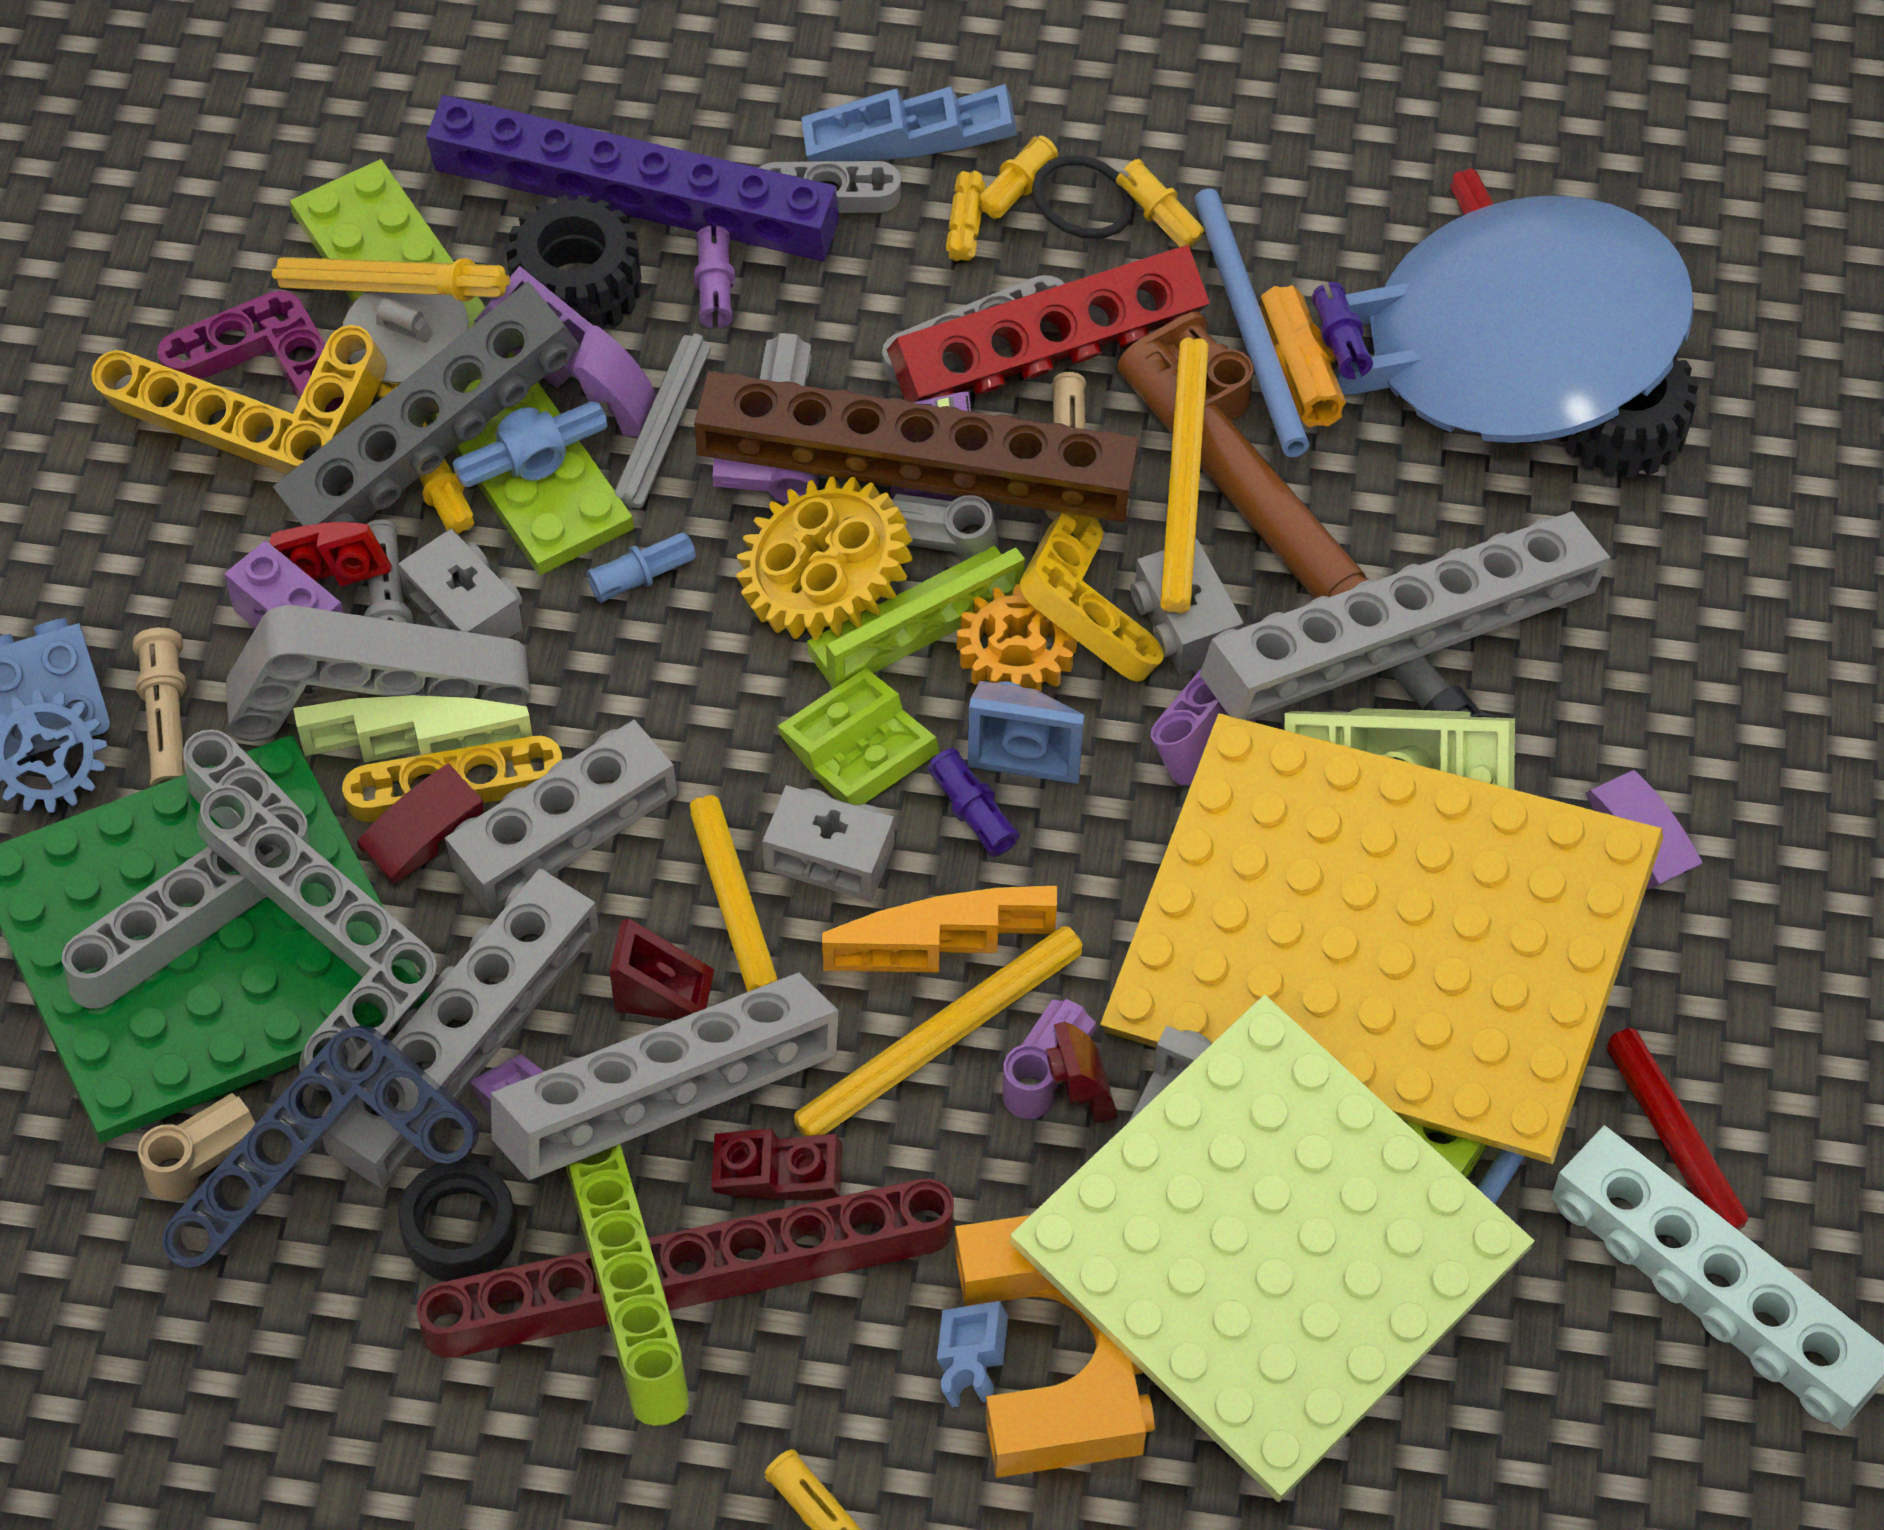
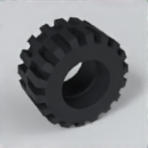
(580, 234)
(1643, 437)

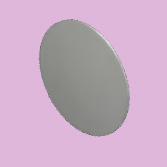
(407, 328)

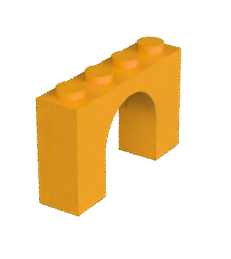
(1061, 1425)

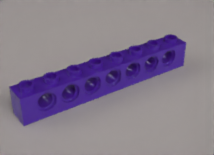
(633, 176)

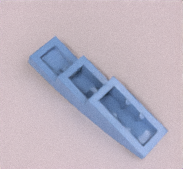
(894, 128)

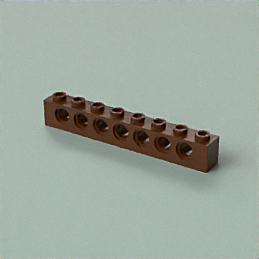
(916, 446)

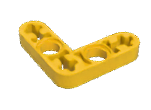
(1057, 591)

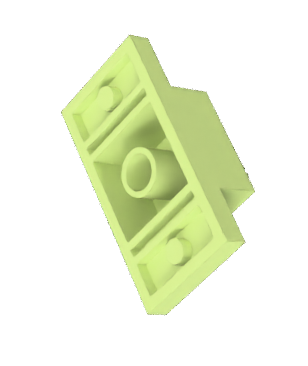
(1433, 739)

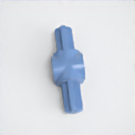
(530, 444)

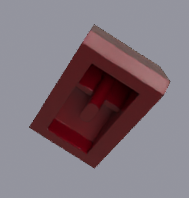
(656, 976)

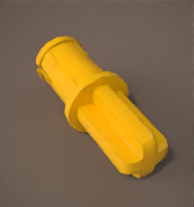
(1016, 177)
(1160, 204)

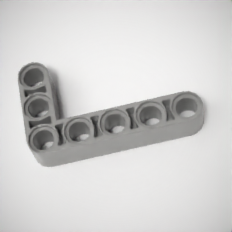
(363, 655)
(198, 880)
(325, 922)

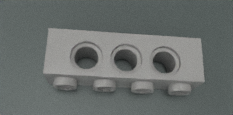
(550, 841)

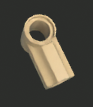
(198, 1143)

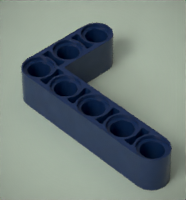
(306, 1130)

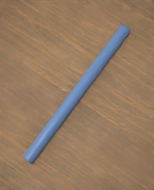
(1251, 324)

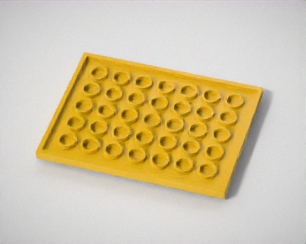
(1401, 917)

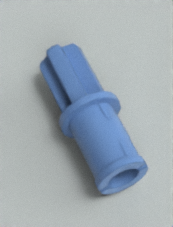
(639, 566)

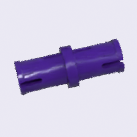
(1342, 330)
(973, 802)

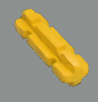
(965, 216)

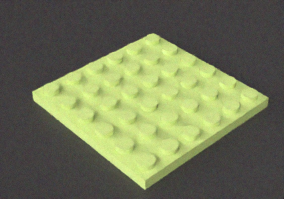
(1271, 1245)

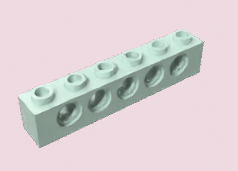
(1709, 1245)

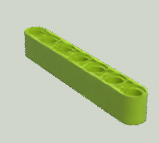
(630, 1287)

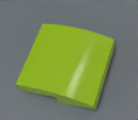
(858, 739)

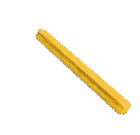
(1184, 476)
(938, 1033)

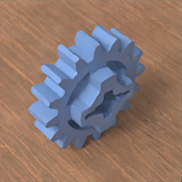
(57, 774)

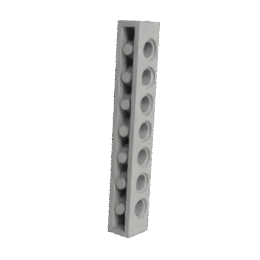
(1402, 616)

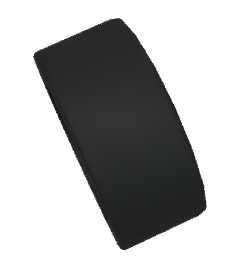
(450, 1179)

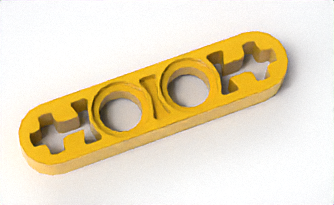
(405, 770)

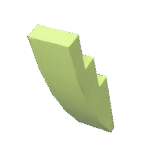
(408, 724)

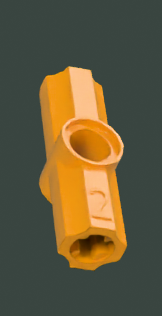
(1303, 356)

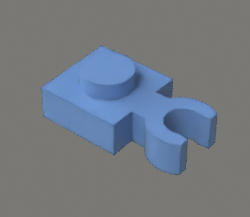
(967, 1345)

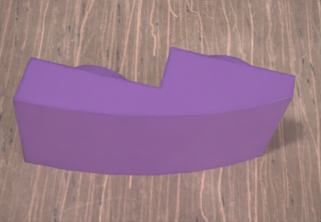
(613, 377)
(1636, 800)

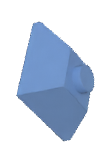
(1024, 733)

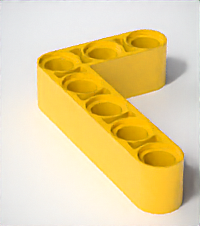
(244, 415)

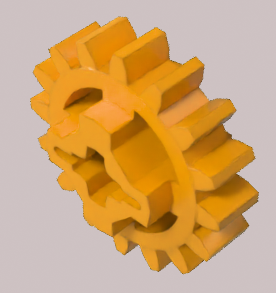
(1015, 643)

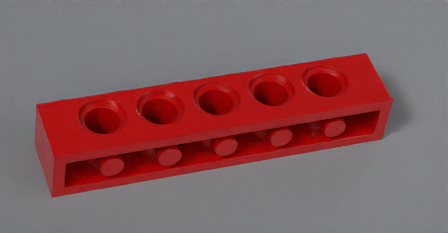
(1166, 276)

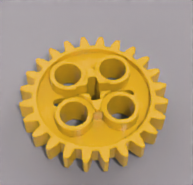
(824, 558)

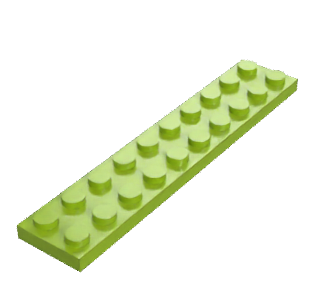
(549, 517)

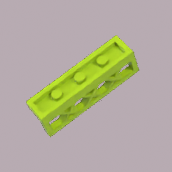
(915, 616)

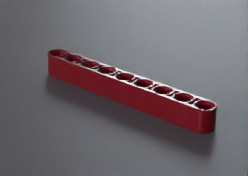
(709, 1245)

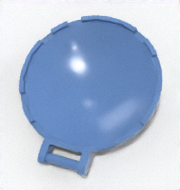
(1528, 319)

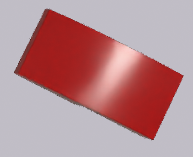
(333, 549)

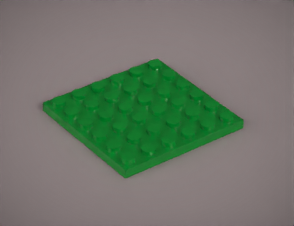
(215, 1013)

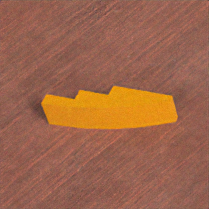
(915, 933)

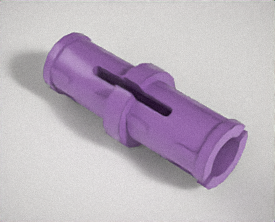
(714, 277)

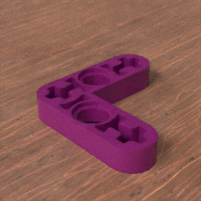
(275, 337)

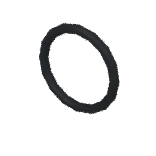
(1059, 222)

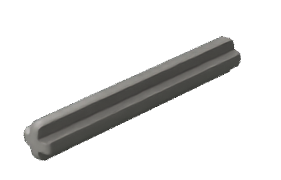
(662, 421)

